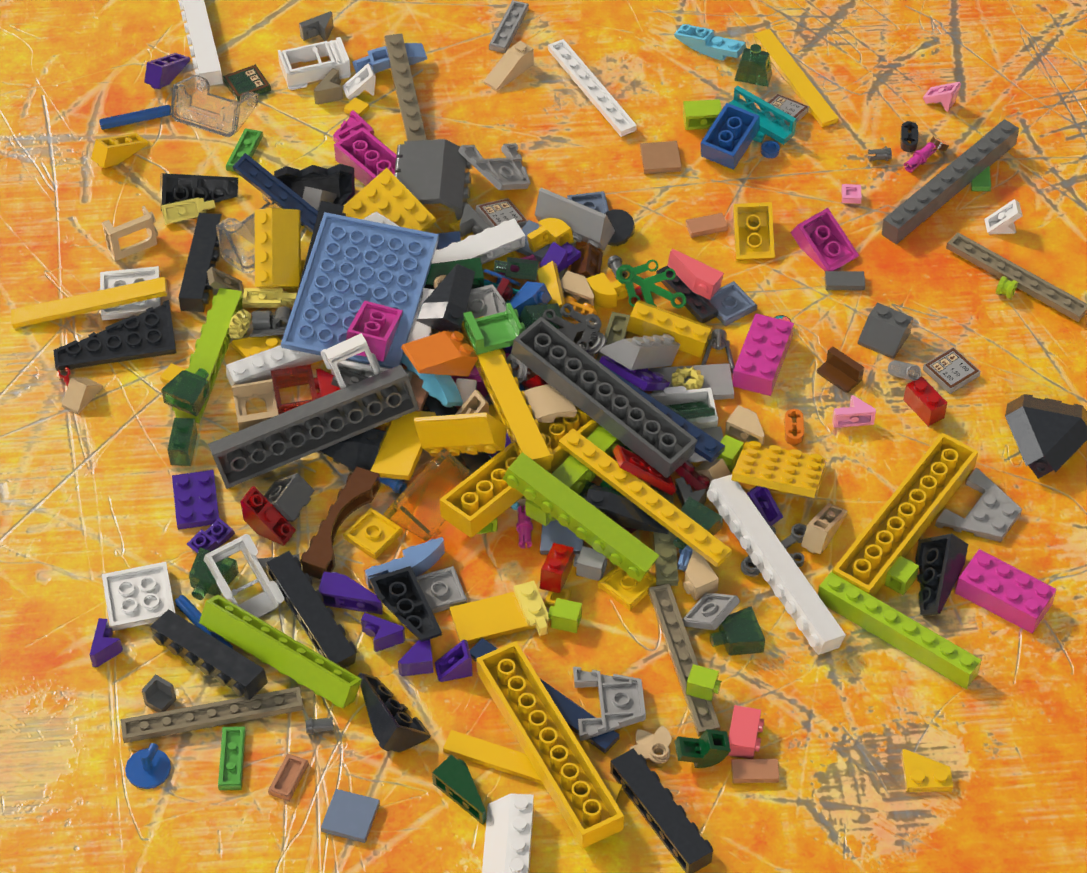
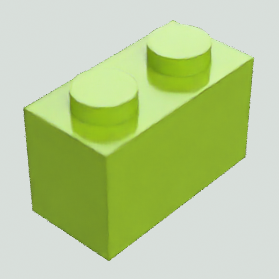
(700, 113)

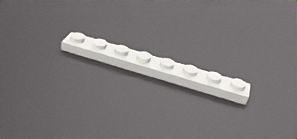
(592, 88)

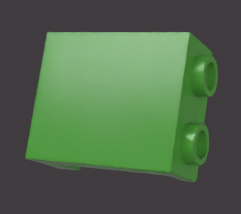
(493, 331)

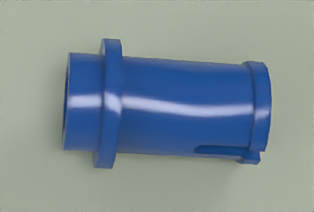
(396, 484)

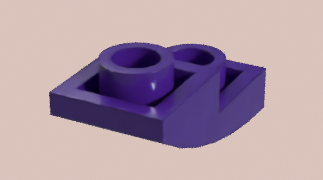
(212, 538)

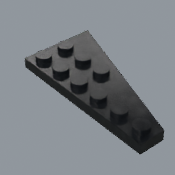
(129, 339)

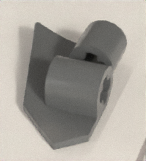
(267, 324)

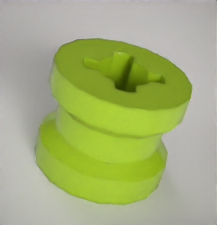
(1006, 287)

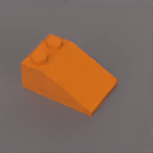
(441, 354)

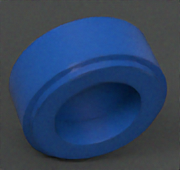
(770, 149)

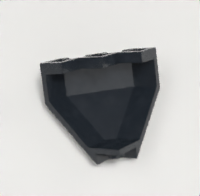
(336, 179)
(1046, 431)

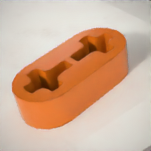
(798, 426)

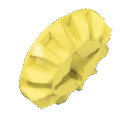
(239, 324)
(695, 382)

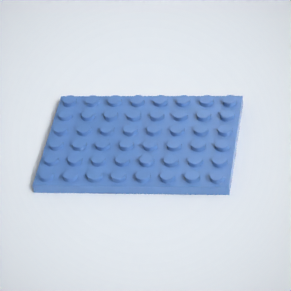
(354, 264)

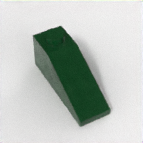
(456, 782)

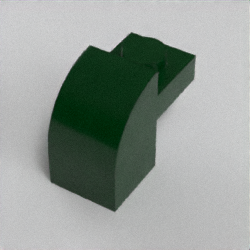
(703, 752)

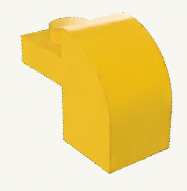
(550, 231)
(606, 293)

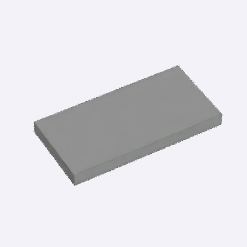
(715, 377)

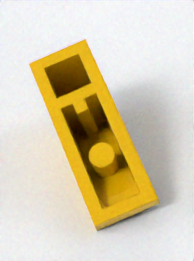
(116, 149)

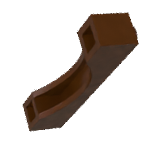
(359, 490)

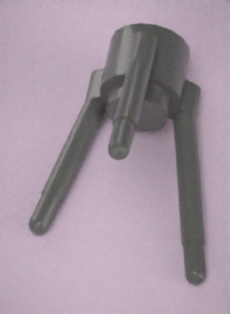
(718, 342)

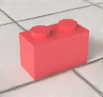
(744, 732)

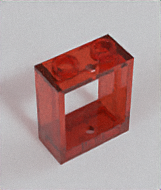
(282, 379)

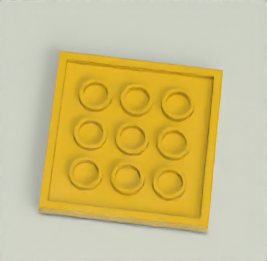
(392, 200)
(779, 469)

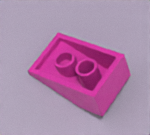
(824, 241)
(377, 326)

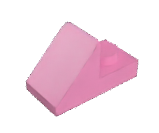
(945, 93)
(856, 415)

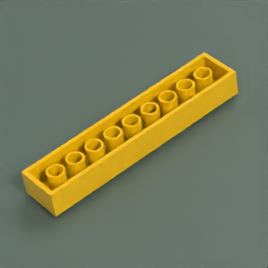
(487, 495)
(907, 514)
(550, 745)

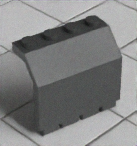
(434, 173)

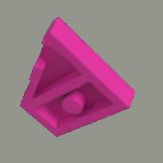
(348, 127)

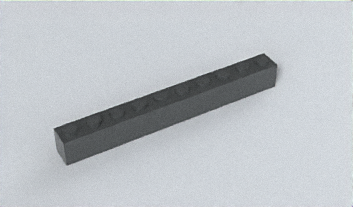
(949, 181)

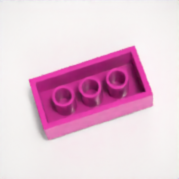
(364, 154)
(762, 354)
(1005, 591)

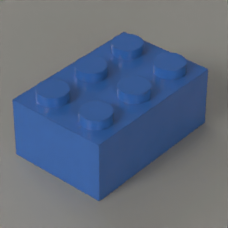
(730, 136)

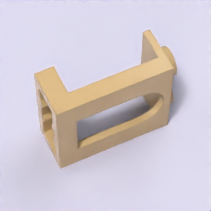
(113, 233)
(244, 392)

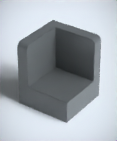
(158, 694)

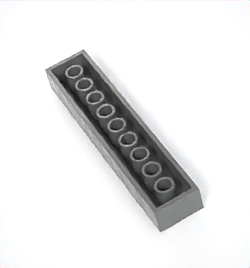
(604, 397)
(313, 426)

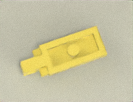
(185, 210)
(267, 298)
(532, 606)

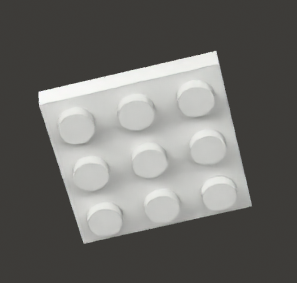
(124, 277)
(137, 595)

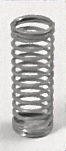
(905, 370)

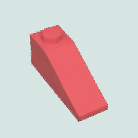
(695, 274)

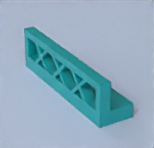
(771, 126)

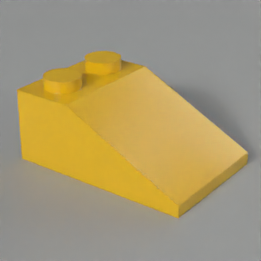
(753, 231)

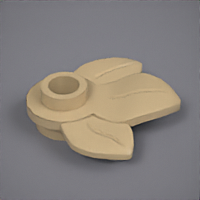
(650, 743)

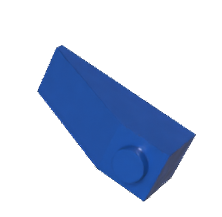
(530, 294)

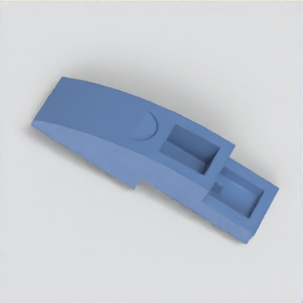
(379, 58)
(418, 557)

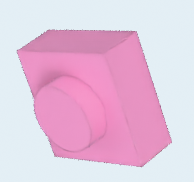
(851, 193)

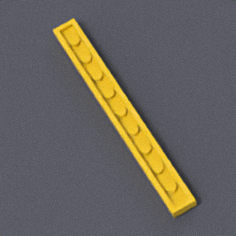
(645, 498)

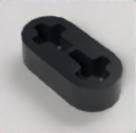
(905, 136)

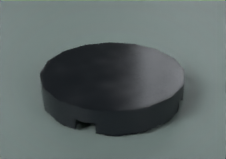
(623, 226)

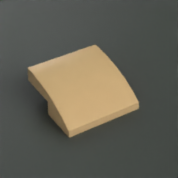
(548, 404)

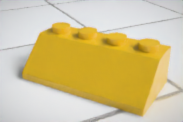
(277, 248)
(652, 320)
(461, 434)

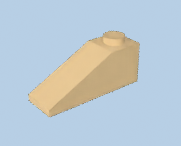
(511, 65)
(823, 528)

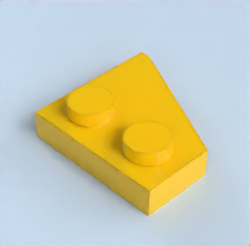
(253, 345)
(925, 774)

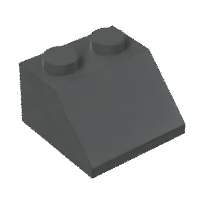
(885, 330)
(289, 495)

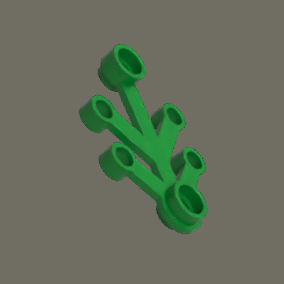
(648, 284)

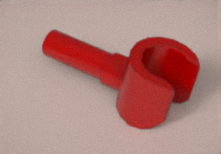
(66, 378)

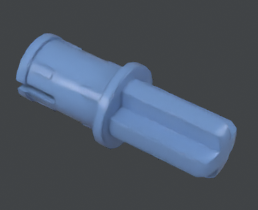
(684, 558)

